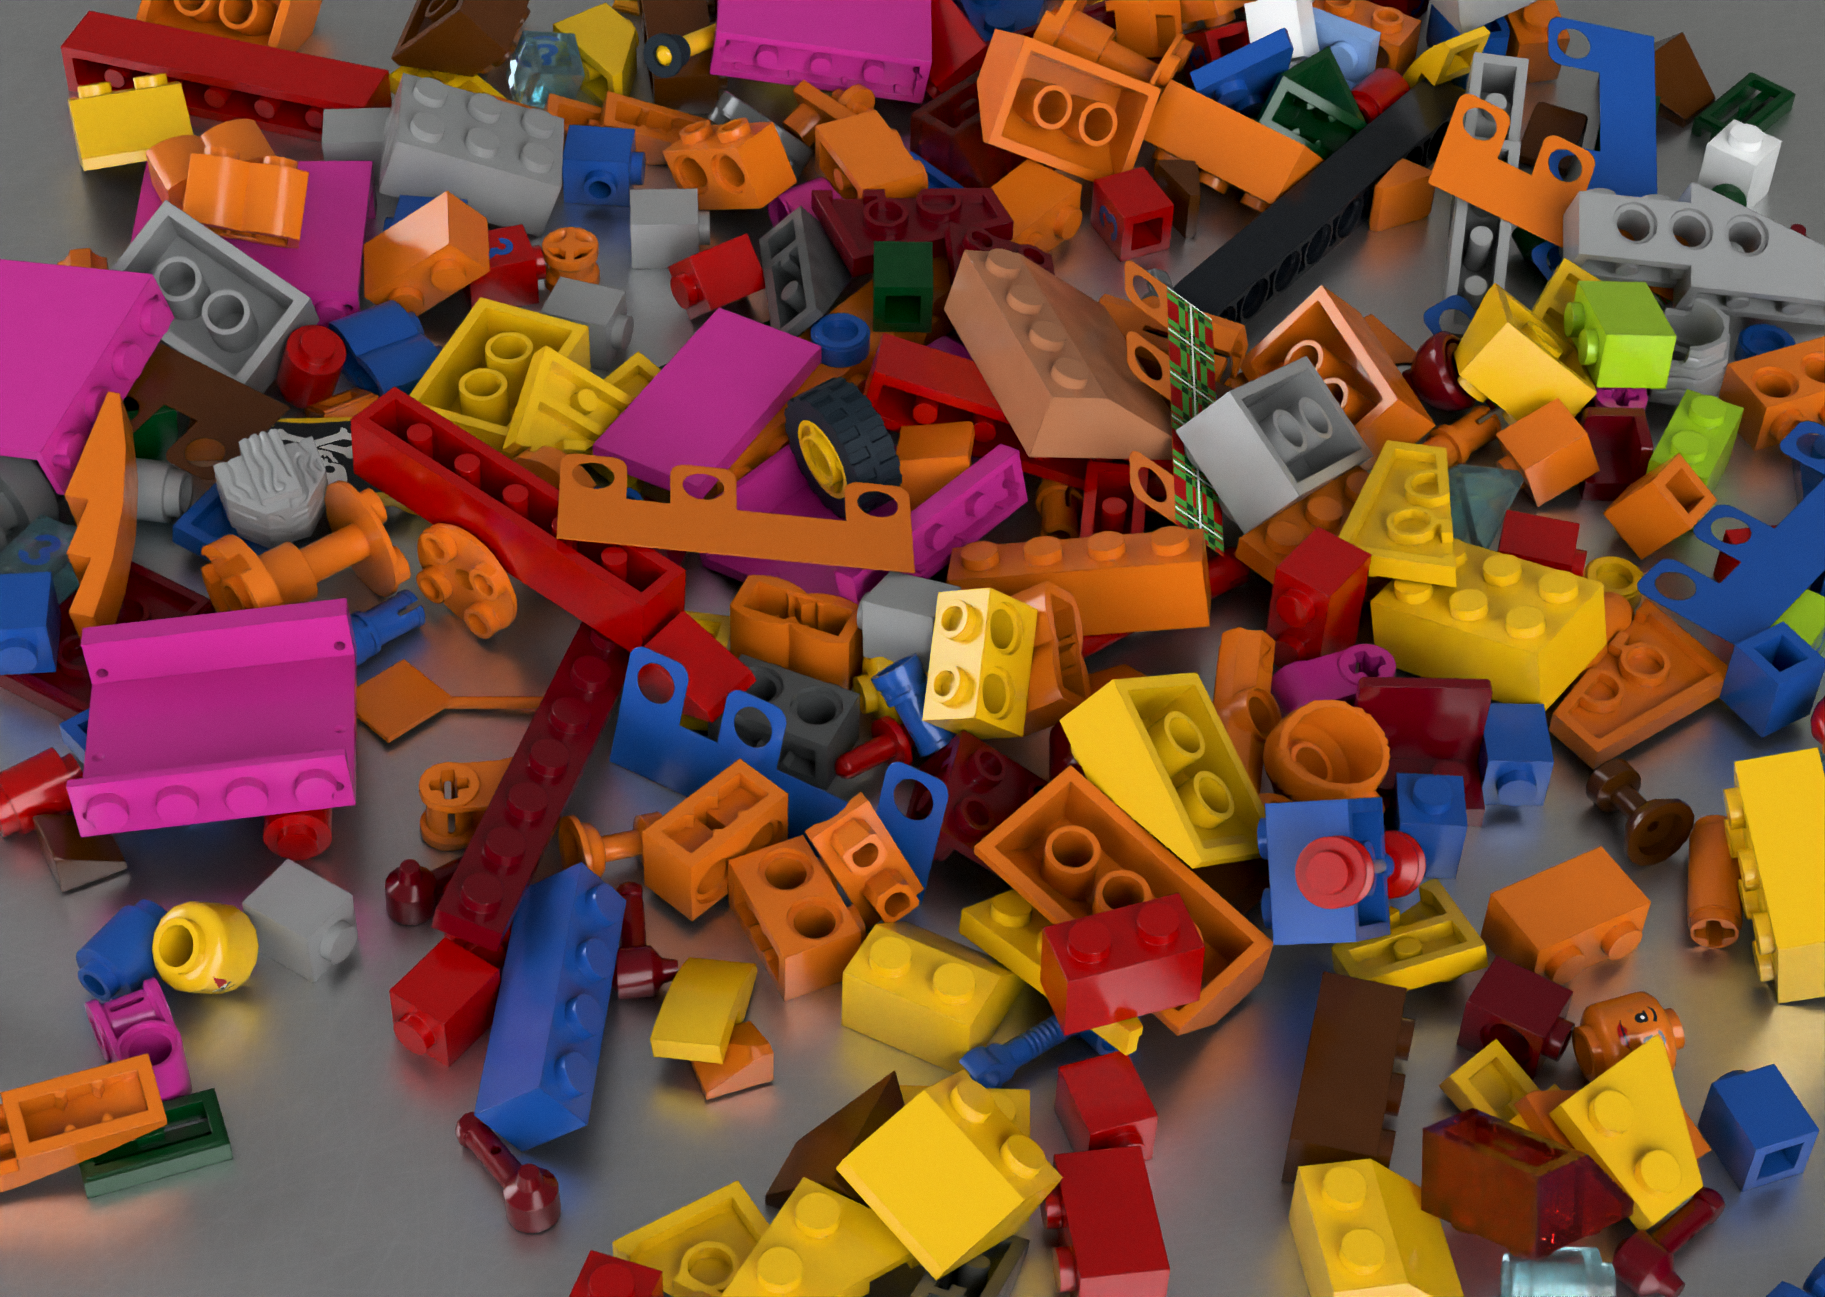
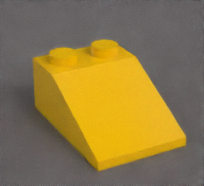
(1169, 766)

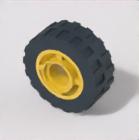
(841, 442)

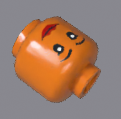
(1620, 1026)

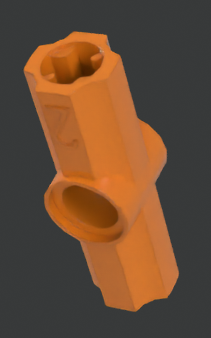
(1244, 695)

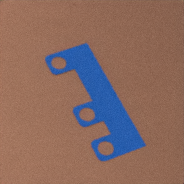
(1626, 108)
(1773, 566)
(658, 748)

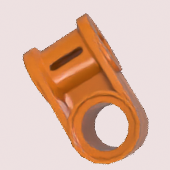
(471, 793)

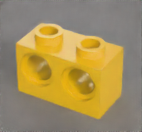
(980, 663)

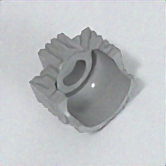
(1698, 353)
(273, 489)

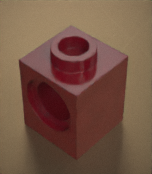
(1520, 1012)

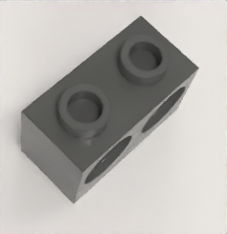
(818, 717)

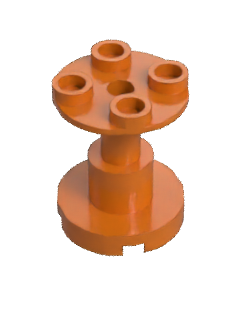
(1090, 39)
(466, 573)
(290, 575)

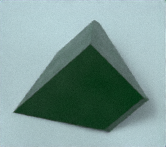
(1313, 105)

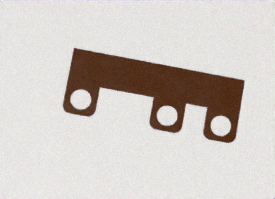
(218, 403)

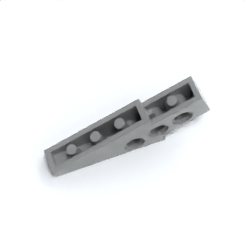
(1477, 238)
(1773, 280)

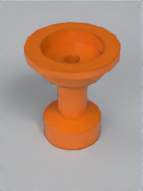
(584, 843)

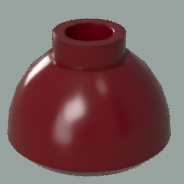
(1435, 374)

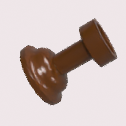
(1654, 826)

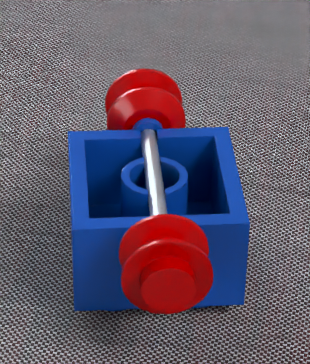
(1333, 870)

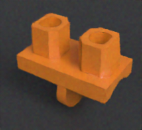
(818, 108)
(866, 862)

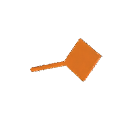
(406, 697)

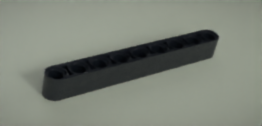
(1320, 208)

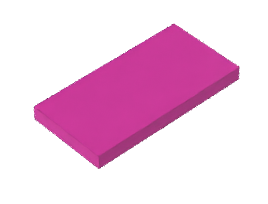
(709, 401)

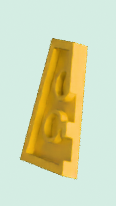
(1406, 515)

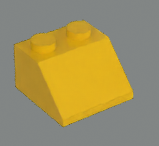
(125, 123)
(1519, 360)
(925, 993)
(950, 1174)
(1366, 1234)

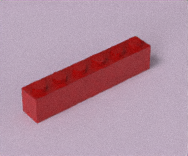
(223, 75)
(929, 386)
(514, 513)

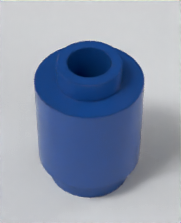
(120, 952)

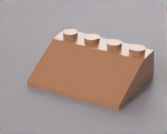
(1054, 362)

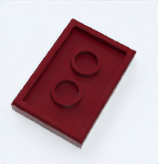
(69, 688)

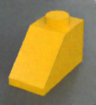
(606, 50)

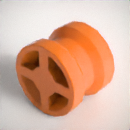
(572, 255)

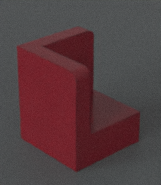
(1621, 450)

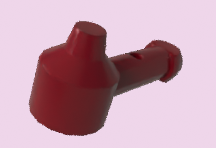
(414, 890)
(638, 966)
(528, 1190)
(1647, 1260)

